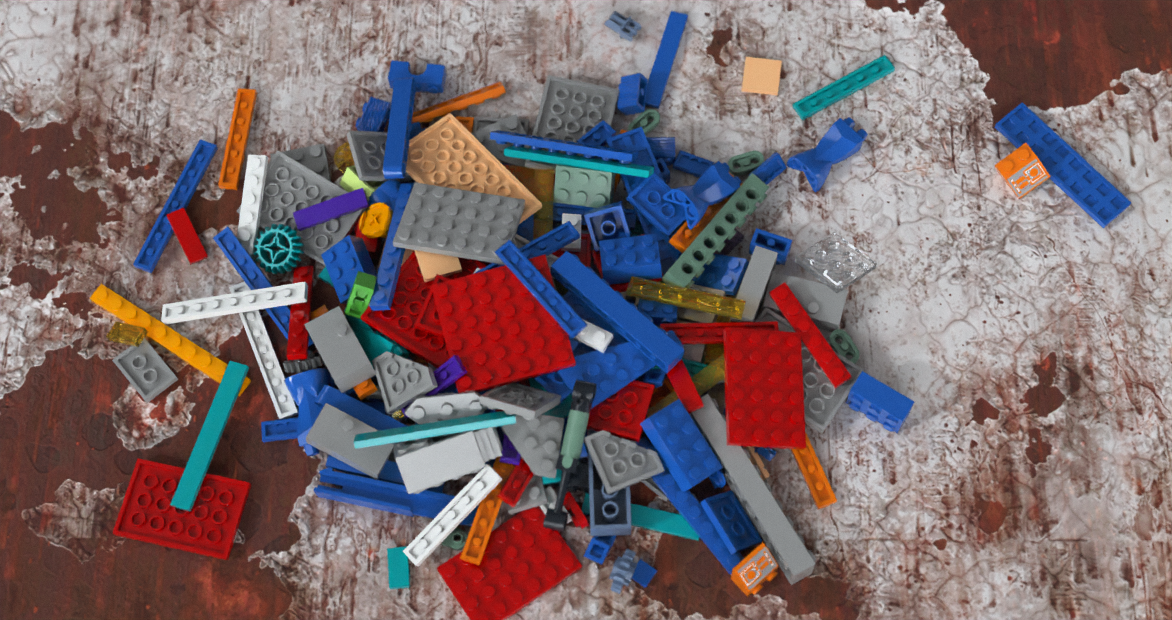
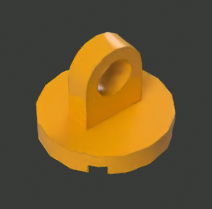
(376, 220)

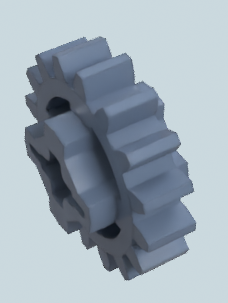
(623, 571)

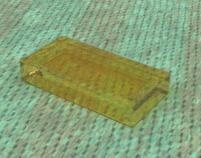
(127, 334)

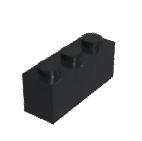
(580, 480)

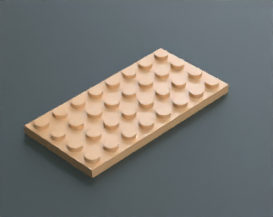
(455, 159)

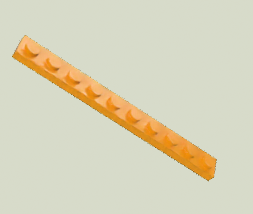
(162, 334)

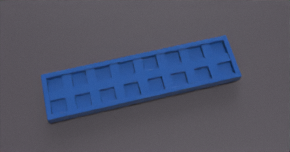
(636, 141)
(1064, 165)

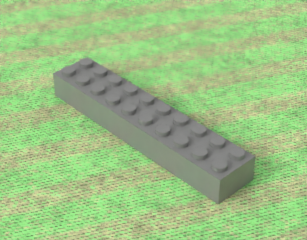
(755, 495)

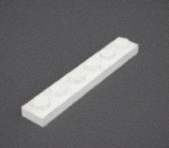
(252, 201)
(452, 515)

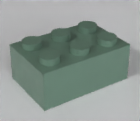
(583, 186)

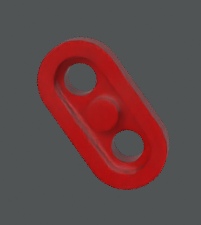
(578, 517)

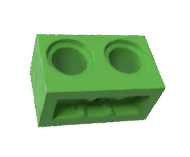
(360, 294)

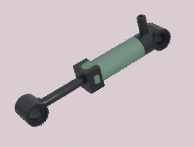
(569, 458)

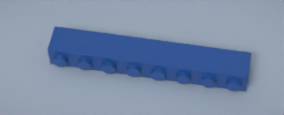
(617, 311)

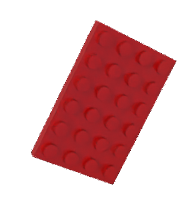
(764, 388)
(203, 531)
(516, 568)

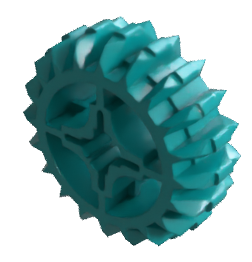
(278, 234)

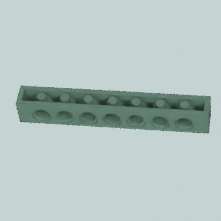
(751, 187)

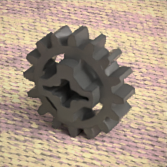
(301, 365)

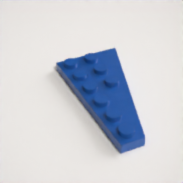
(610, 369)

